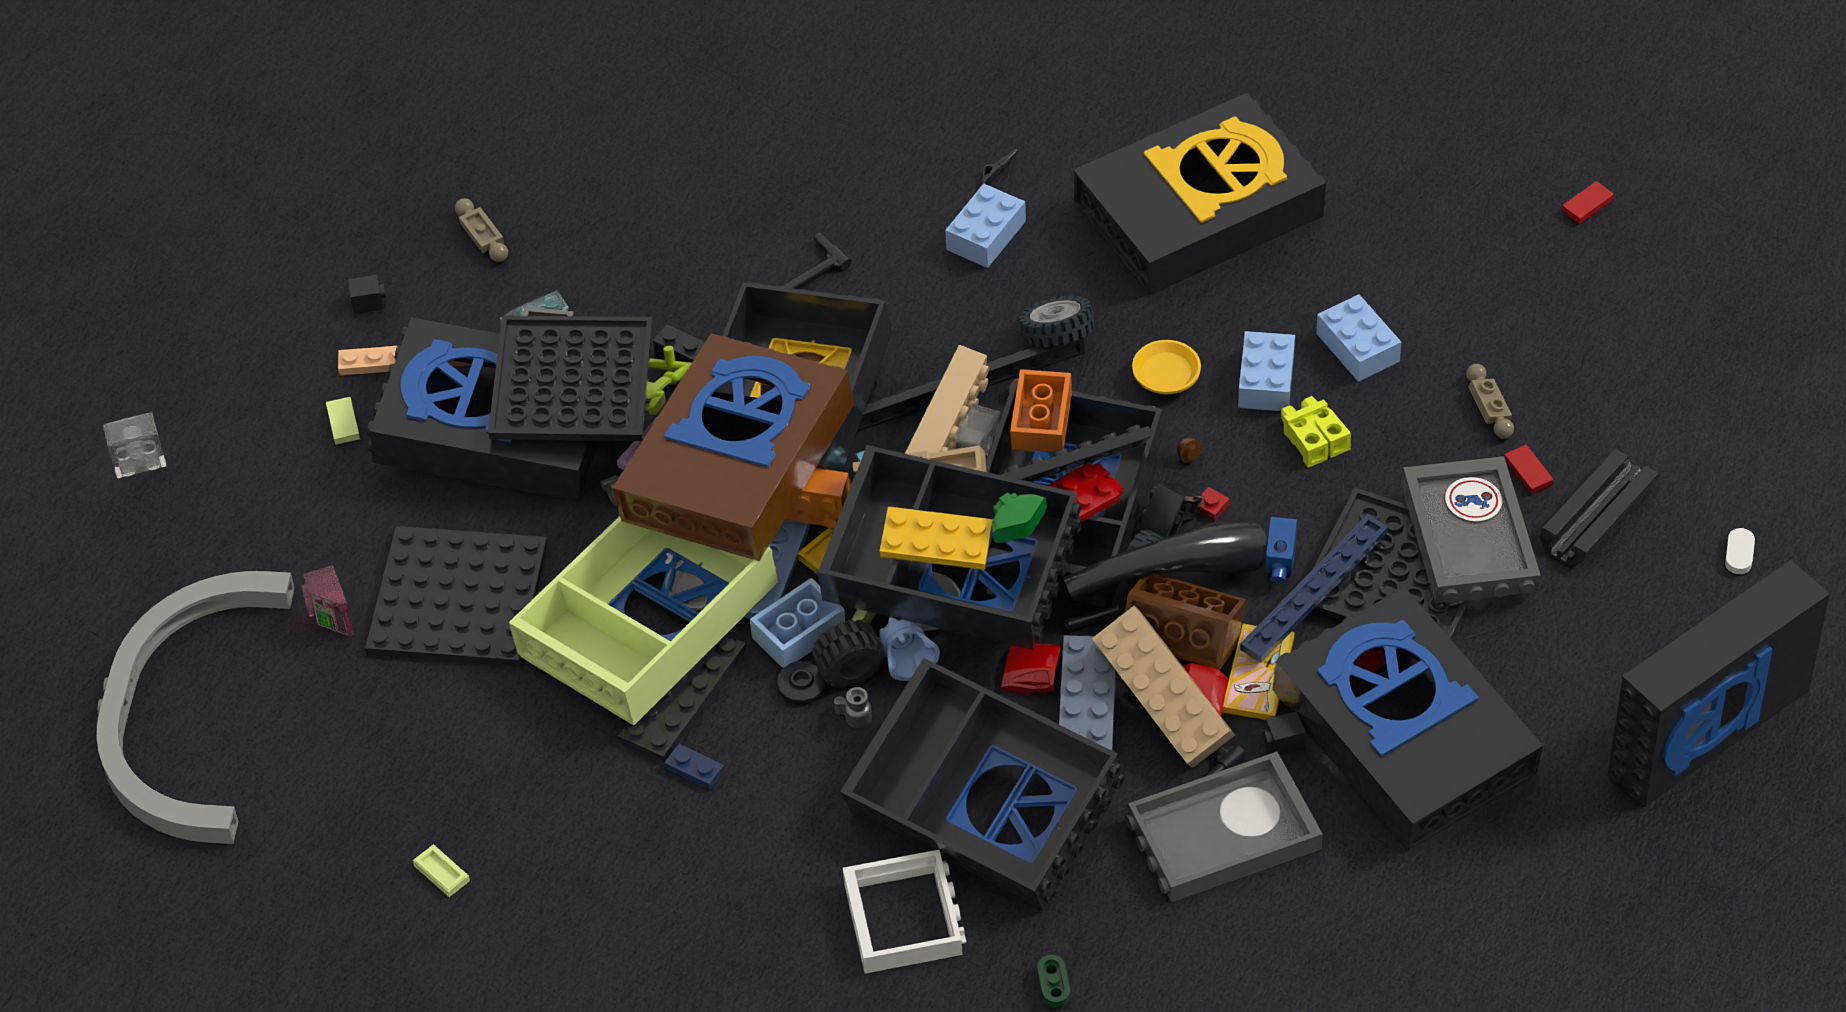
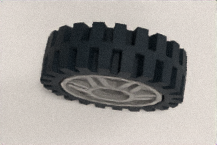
(1057, 321)

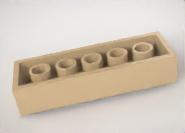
(951, 402)
(1163, 687)

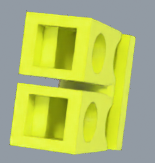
(1315, 431)

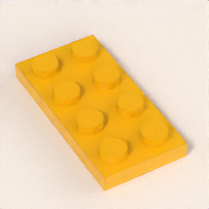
(936, 538)

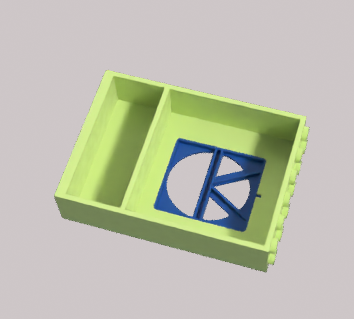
(587, 641)

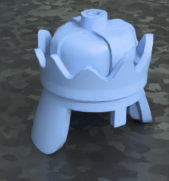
(906, 647)

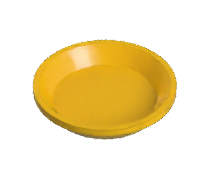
(1166, 367)

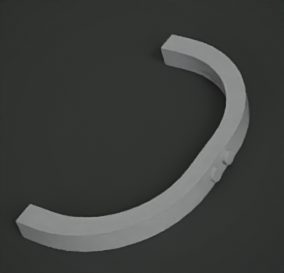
(192, 602)

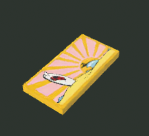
(1251, 682)

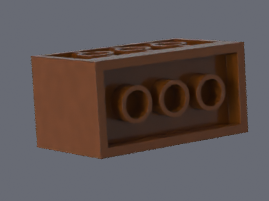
(1189, 618)

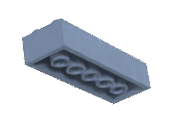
(1087, 691)

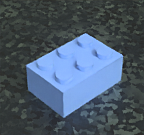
(985, 225)
(1358, 337)
(1266, 371)
(795, 623)

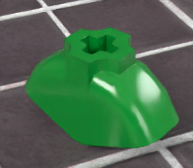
(1017, 516)

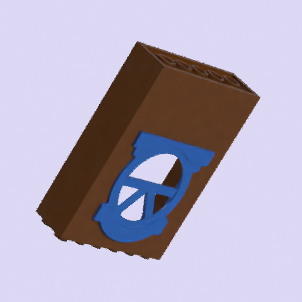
(733, 490)

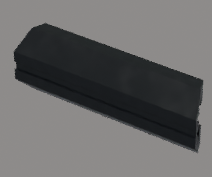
(1595, 509)

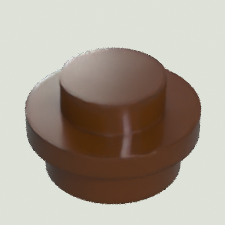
(1189, 449)

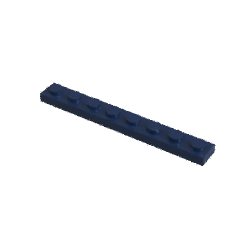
(1313, 588)

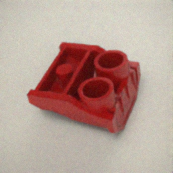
(1031, 670)
(1210, 682)

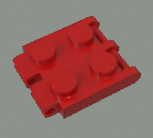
(1093, 488)

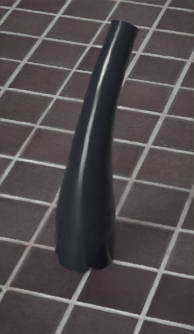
(1207, 549)

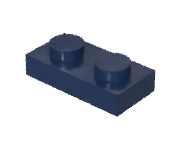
(694, 766)

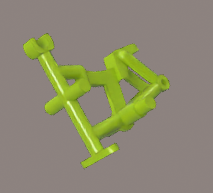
(674, 372)

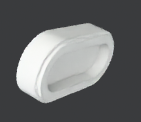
(1740, 551)

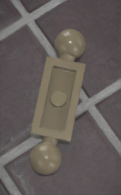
(481, 230)
(1490, 401)

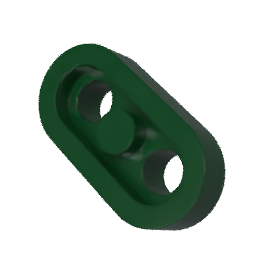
(1053, 983)

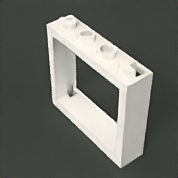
(893, 870)

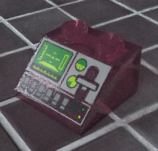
(327, 600)

